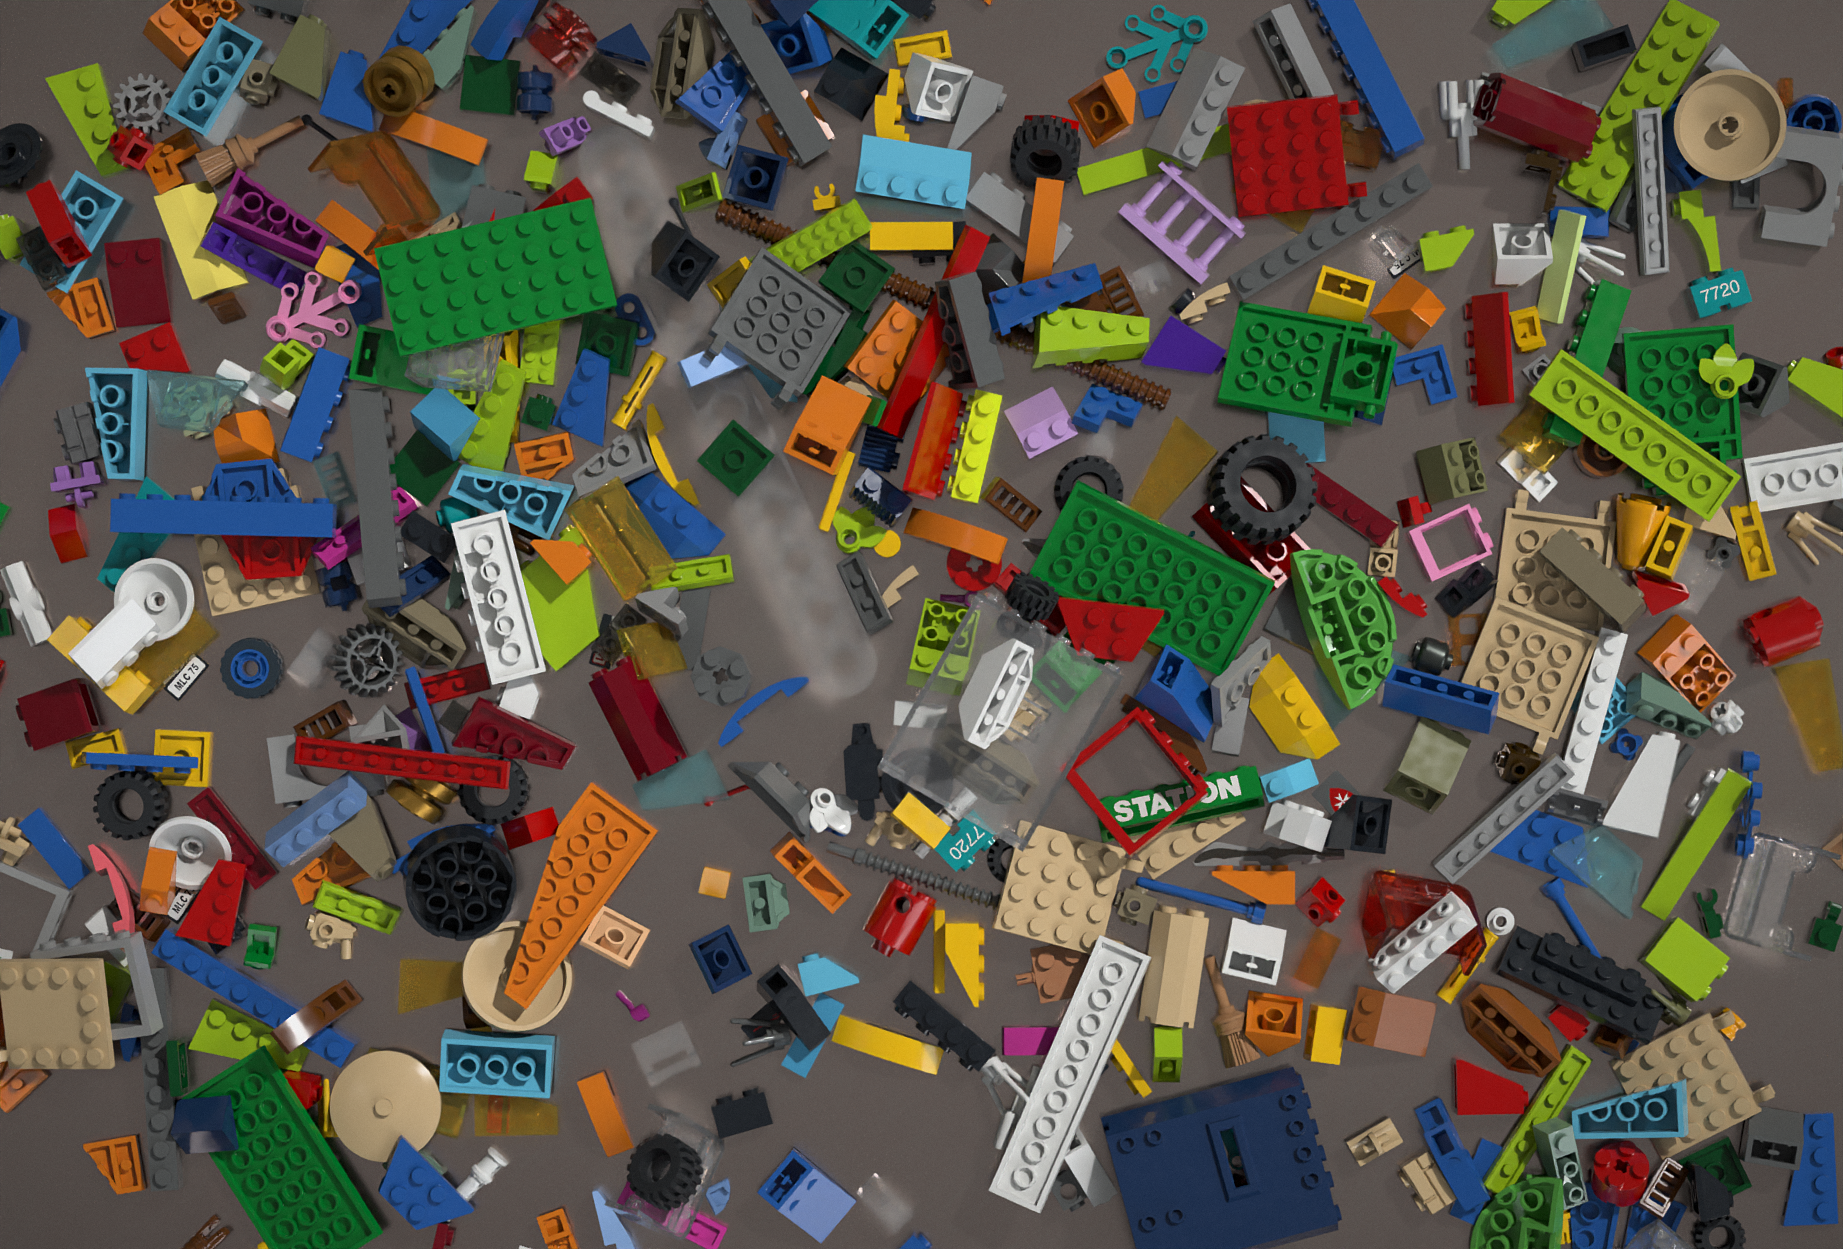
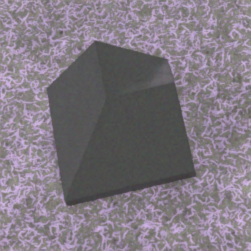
(998, 267)
(1766, 389)

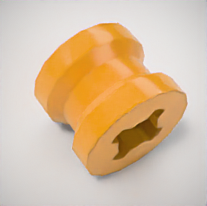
(1729, 1032)

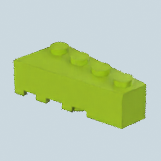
(1087, 336)

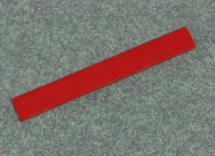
(928, 340)
(402, 762)

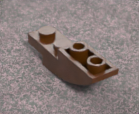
(1182, 740)
(316, 1016)

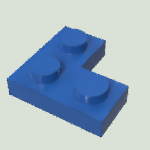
(1430, 366)
(1102, 404)

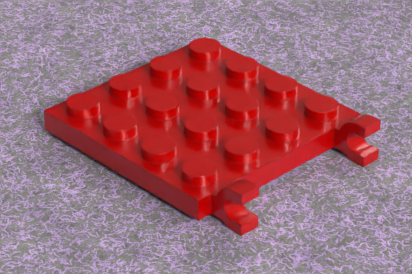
(1290, 155)

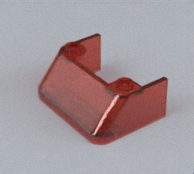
(1400, 899)

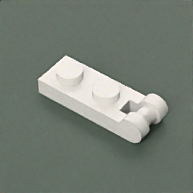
(617, 113)

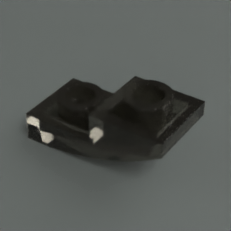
(609, 78)
(42, 258)
(608, 644)

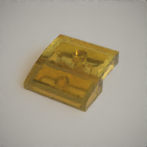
(1526, 438)
(651, 650)

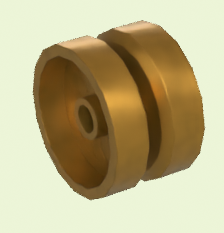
(398, 81)
(418, 797)

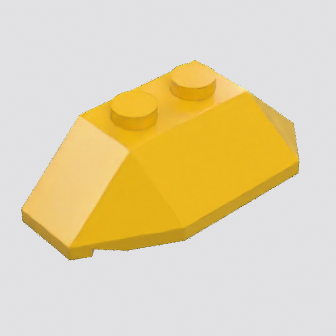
(1290, 713)

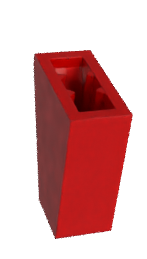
(58, 224)
(1485, 1092)

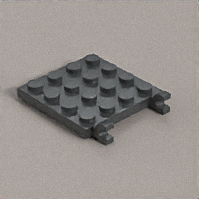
(778, 324)

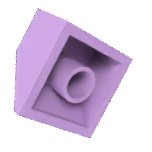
(1041, 423)

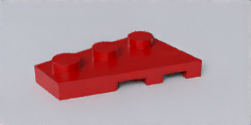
(216, 906)

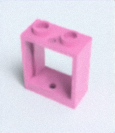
(1424, 555)

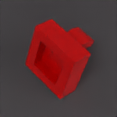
(1412, 511)

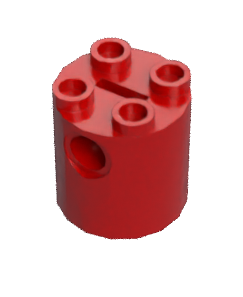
(1784, 630)
(894, 927)

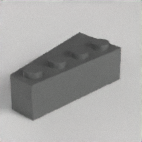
(968, 332)

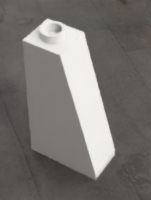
(1644, 795)

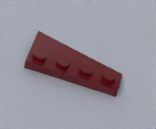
(507, 734)

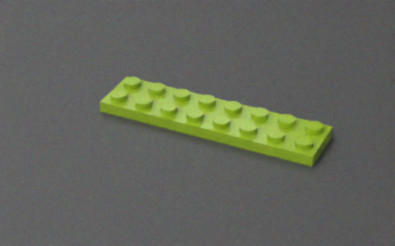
(1649, 82)
(1634, 435)

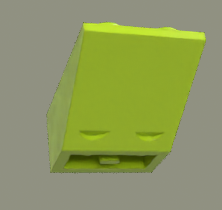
(935, 631)

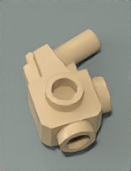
(889, 826)
(328, 928)

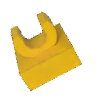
(827, 202)

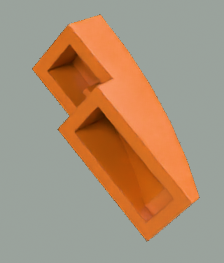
(810, 872)
(605, 1114)

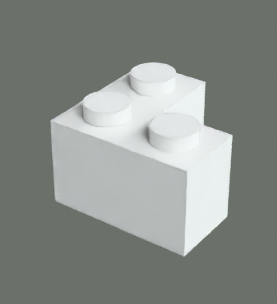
(1297, 825)

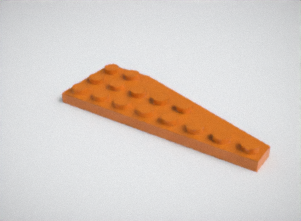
(584, 867)

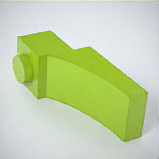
(1689, 208)

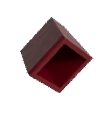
(58, 714)

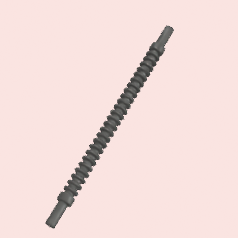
(860, 857)

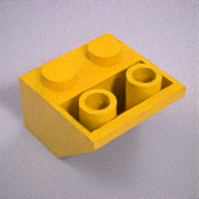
(1340, 295)

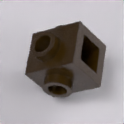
(1516, 762)

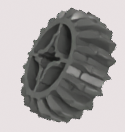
(355, 679)

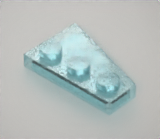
(683, 783)

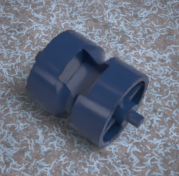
(535, 91)
(337, 585)

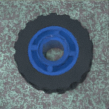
(268, 665)

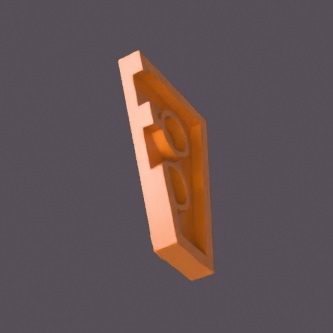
(332, 866)

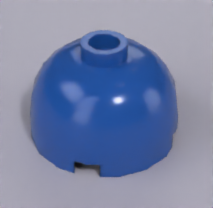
(1815, 113)

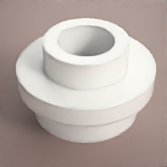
(1491, 921)

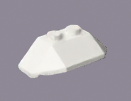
(995, 692)

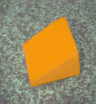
(334, 263)
(714, 882)

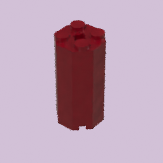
(1536, 118)
(637, 719)

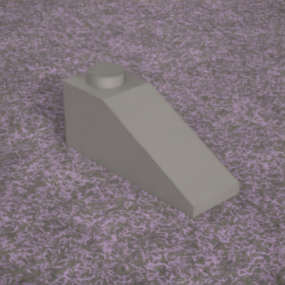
(977, 109)

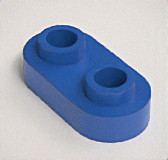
(638, 315)

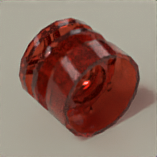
(561, 38)

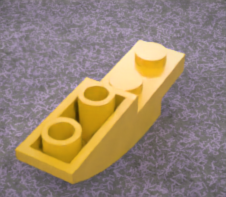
(888, 111)

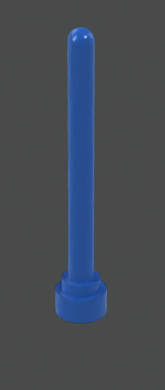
(1555, 891)
(1254, 911)

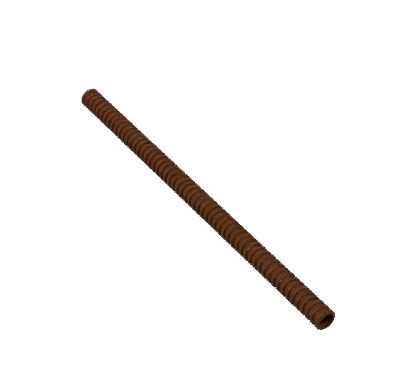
(923, 296)

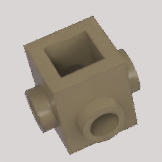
(257, 83)
(1142, 913)

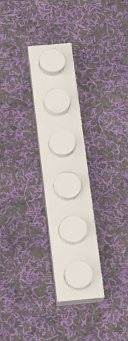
(1593, 707)

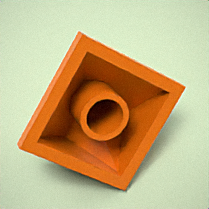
(1408, 311)
(245, 437)
(1273, 1021)

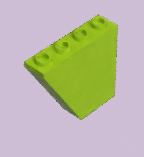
(561, 612)

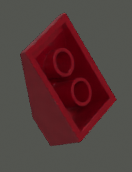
(138, 282)

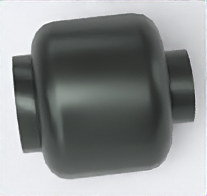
(1431, 656)

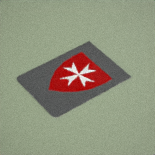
(1334, 792)

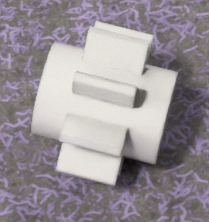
(1726, 717)

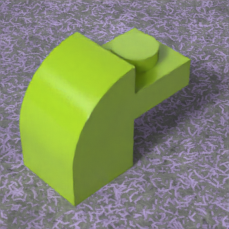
(285, 363)

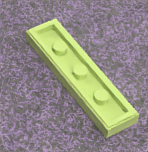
(1560, 273)

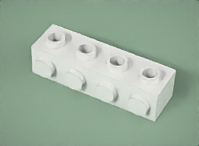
(1422, 942)

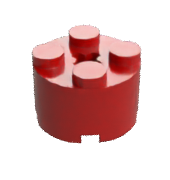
(968, 579)
(1620, 1173)

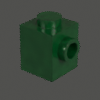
(539, 413)

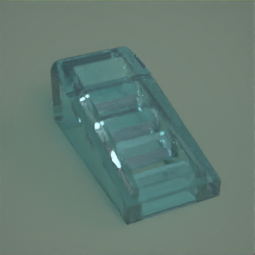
(344, 502)

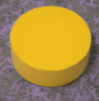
(889, 545)

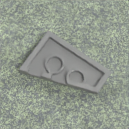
(626, 457)
(1244, 671)

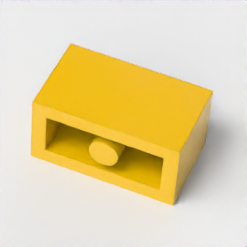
(1669, 548)

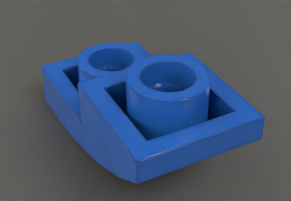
(1595, 224)
(131, 1046)

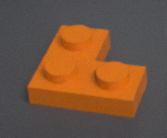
(165, 156)

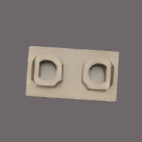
(11, 842)
(1374, 1142)

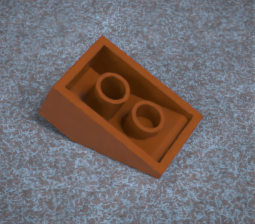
(1390, 1021)

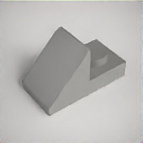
(661, 607)

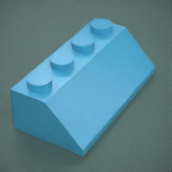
(213, 76)
(913, 171)
(92, 210)
(496, 1063)

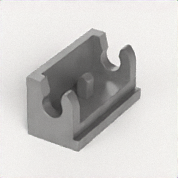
(1576, 807)

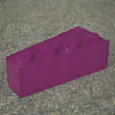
(269, 221)

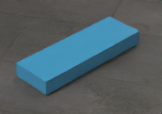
(799, 1058)

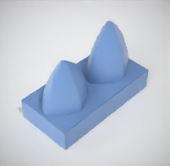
(721, 148)

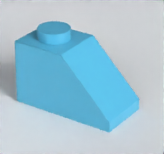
(1288, 780)
(823, 975)

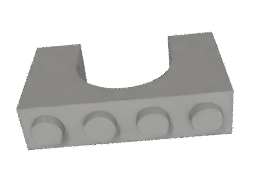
(1813, 222)
(292, 782)

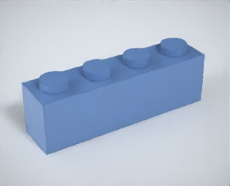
(315, 818)

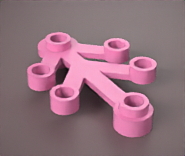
(309, 313)

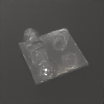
(1698, 575)

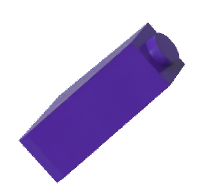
(1184, 350)

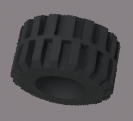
(1045, 134)
(1084, 466)
(109, 810)
(497, 814)
(677, 1183)

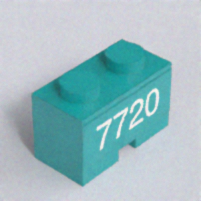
(1727, 289)
(960, 847)

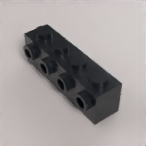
(944, 1025)

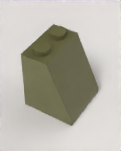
(305, 58)
(1428, 765)

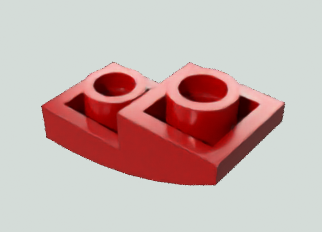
(1412, 604)

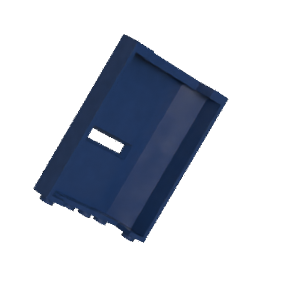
(1180, 1178)

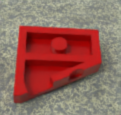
(156, 351)

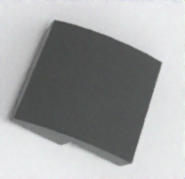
(1286, 619)

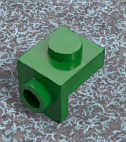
(260, 946)

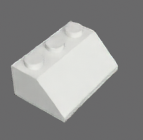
(115, 642)

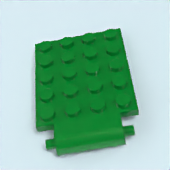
(1306, 365)
(1666, 380)

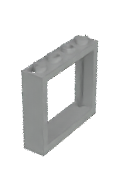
(59, 905)
(139, 971)

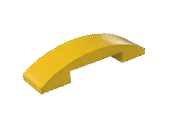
(654, 426)
(887, 1045)

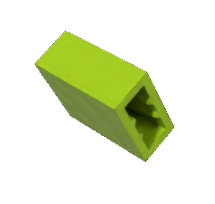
(1685, 960)

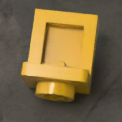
(1527, 329)

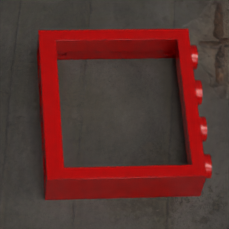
(1163, 742)

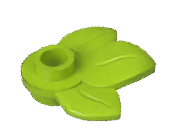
(1725, 367)
(859, 526)

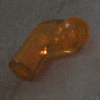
(1786, 91)

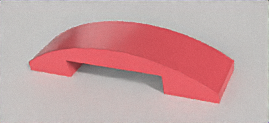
(105, 866)

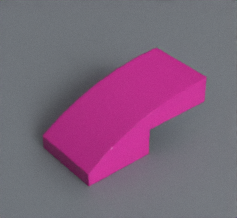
(1027, 1040)

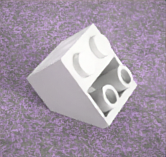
(1253, 951)

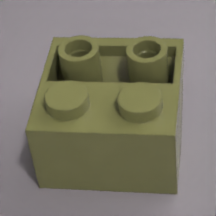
(1451, 470)

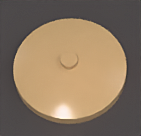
(1730, 125)
(486, 976)
(382, 1099)

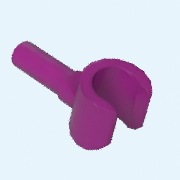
(958, 598)
(638, 1013)

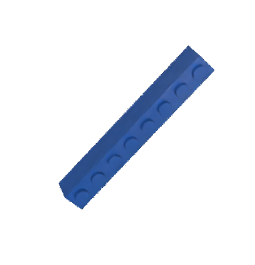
(1371, 75)
(223, 517)
(247, 993)

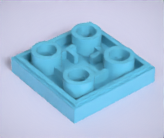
(1304, 433)
(1616, 713)

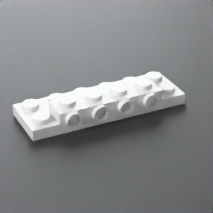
(497, 597)

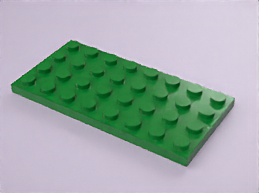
(495, 277)
(1127, 558)
(284, 1165)

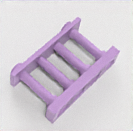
(1156, 231)

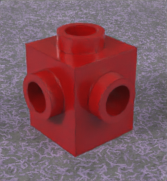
(130, 147)
(1321, 902)

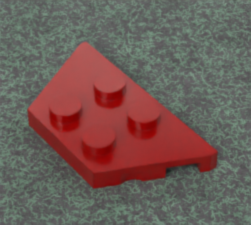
(270, 555)
(1108, 628)

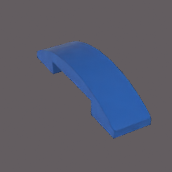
(733, 728)

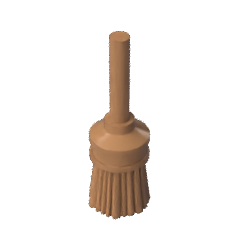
(239, 152)
(1230, 1023)

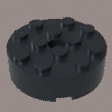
(460, 856)

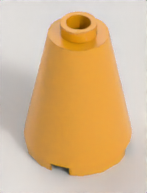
(1638, 527)

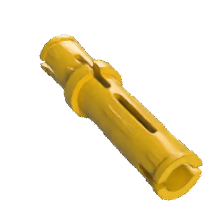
(621, 418)
(1457, 979)

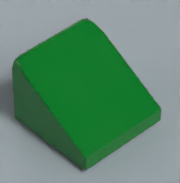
(874, 411)

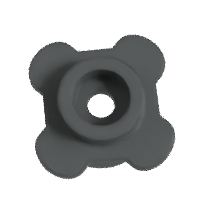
(1732, 550)

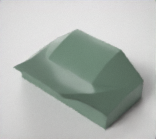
(765, 902)

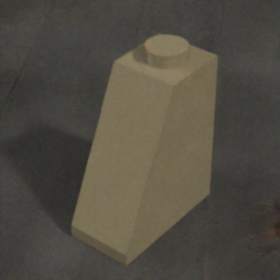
(367, 841)

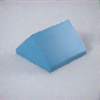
(444, 421)

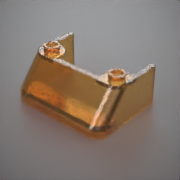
(386, 180)

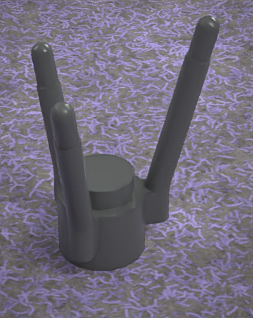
(776, 1036)

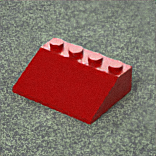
(933, 442)

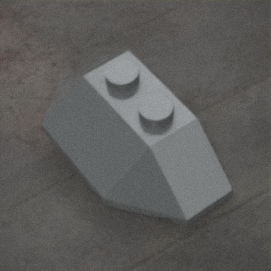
(778, 793)

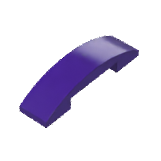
(252, 258)

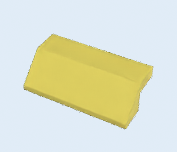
(187, 217)

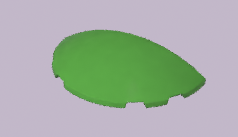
(1344, 622)
(1522, 1217)

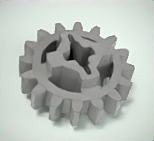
(136, 112)

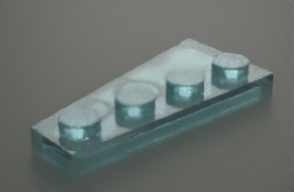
(1552, 29)

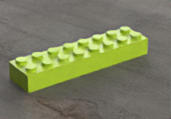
(822, 236)
(541, 353)

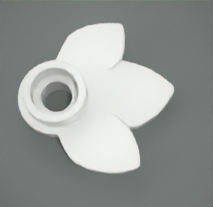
(834, 813)

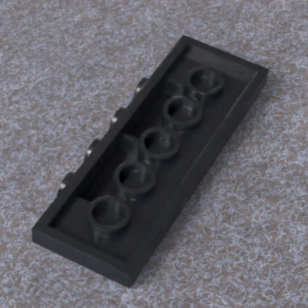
(1582, 982)

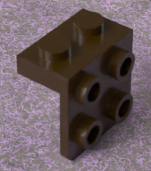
(1539, 162)

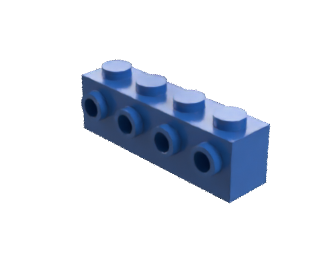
(314, 405)
(1440, 699)

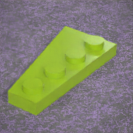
(89, 110)
(497, 411)
(237, 1035)

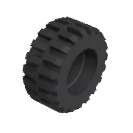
(1285, 466)

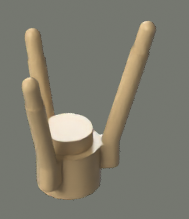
(1802, 525)

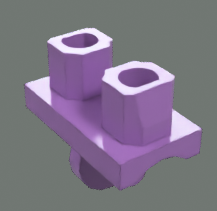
(565, 135)
(64, 482)

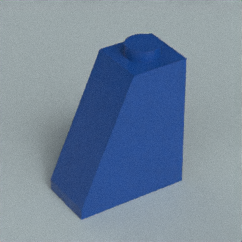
(345, 95)

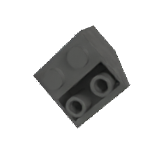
(1773, 1139)

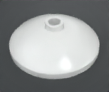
(155, 578)
(193, 861)

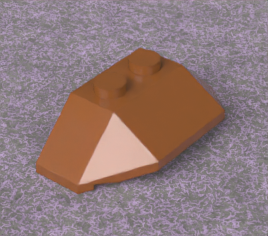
(1510, 1031)

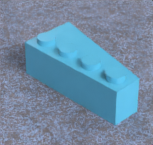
(121, 419)
(527, 500)
(1642, 1114)

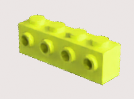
(976, 446)

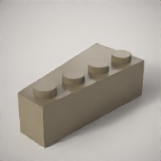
(1594, 579)

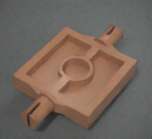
(1055, 972)

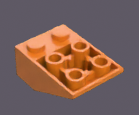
(184, 26)
(828, 425)
(1687, 662)

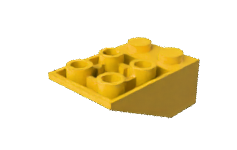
(962, 948)

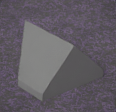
(383, 730)

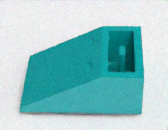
(862, 23)

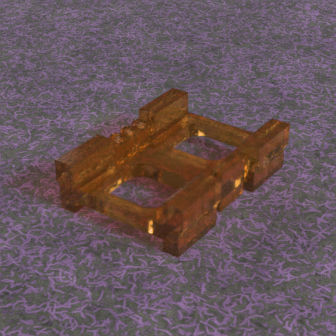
(1459, 639)

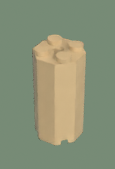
(1175, 967)

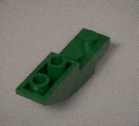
(846, 344)

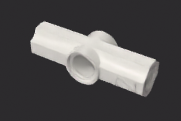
(259, 389)
(26, 603)

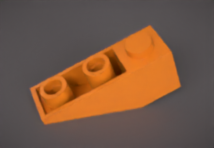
(1268, 886)

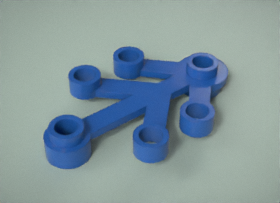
(1747, 817)

